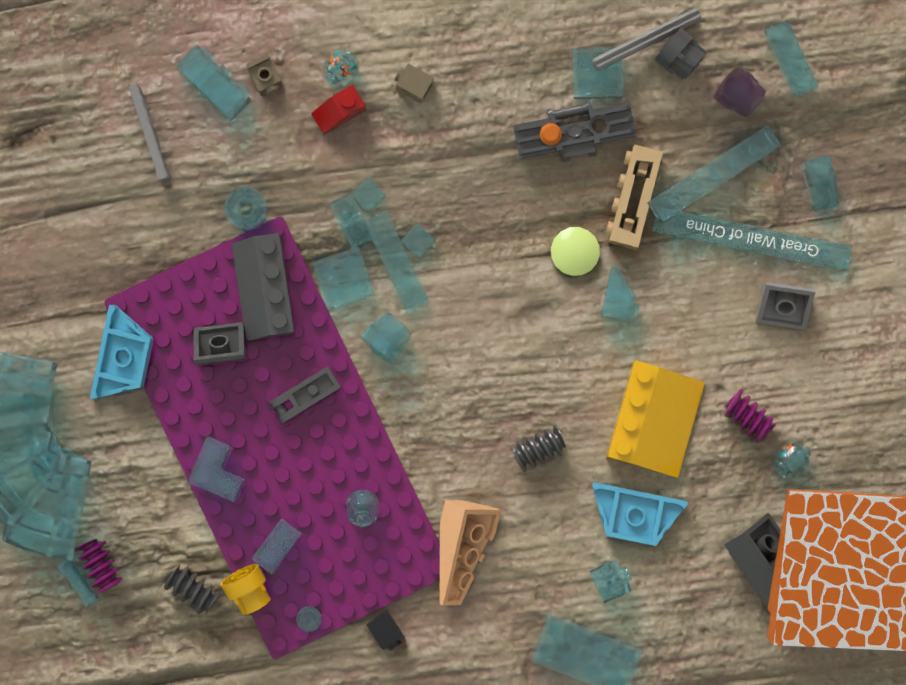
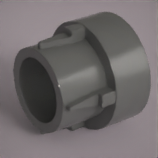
(681, 54)

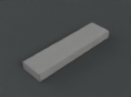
(149, 133)

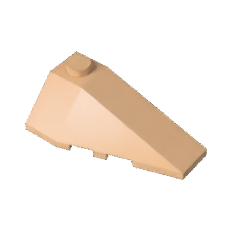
(463, 536)

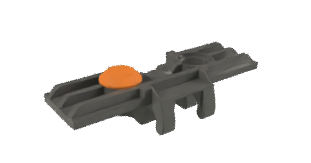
(573, 139)

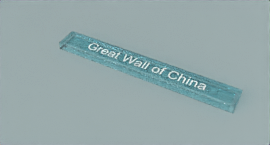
(756, 240)

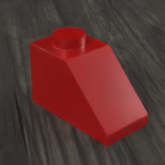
(339, 109)

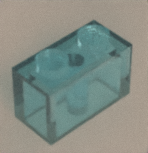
(277, 546)

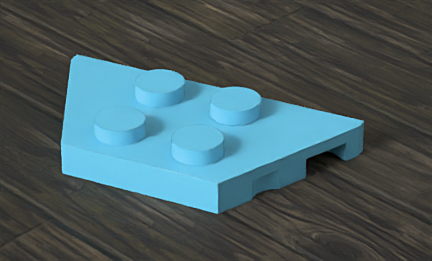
(122, 355)
(635, 514)

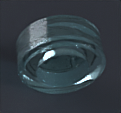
(309, 618)

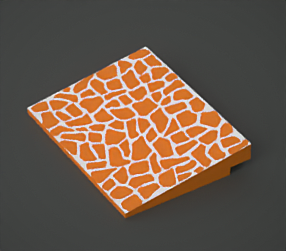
(840, 572)

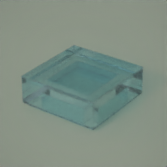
(368, 194)
(418, 240)

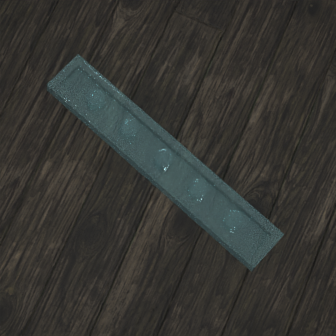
(714, 174)

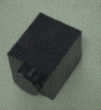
(386, 631)

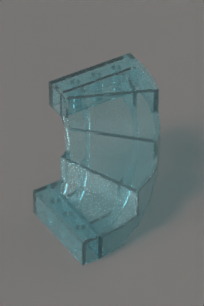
(38, 483)

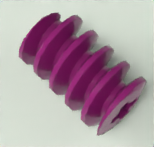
(748, 416)
(99, 565)

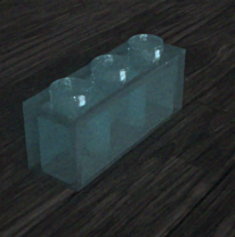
(214, 82)

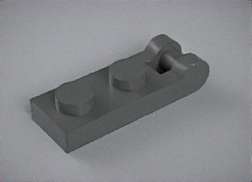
(305, 394)

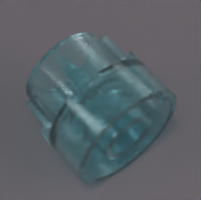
(255, 218)
(386, 337)

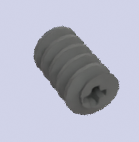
(539, 448)
(192, 590)

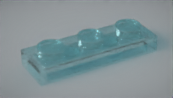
(791, 59)

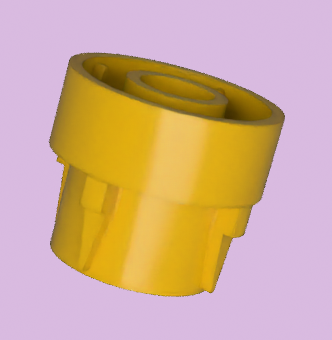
(246, 589)

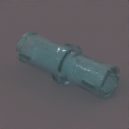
(77, 582)

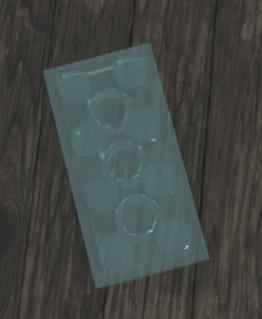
(585, 653)

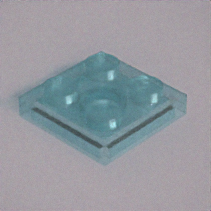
(592, 83)
(343, 278)

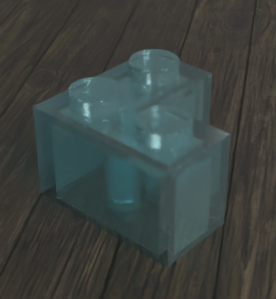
(209, 471)

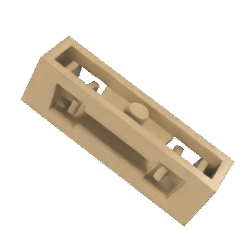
(643, 157)

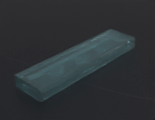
(396, 261)

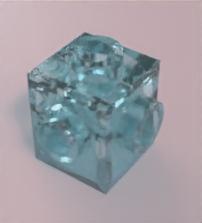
(611, 580)

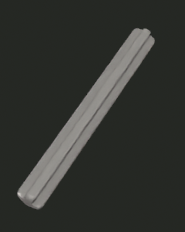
(646, 39)

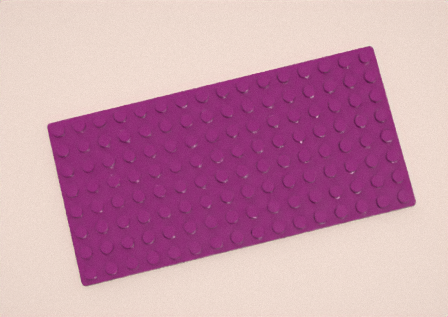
(291, 468)

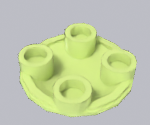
(575, 251)

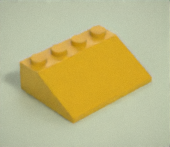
(655, 419)

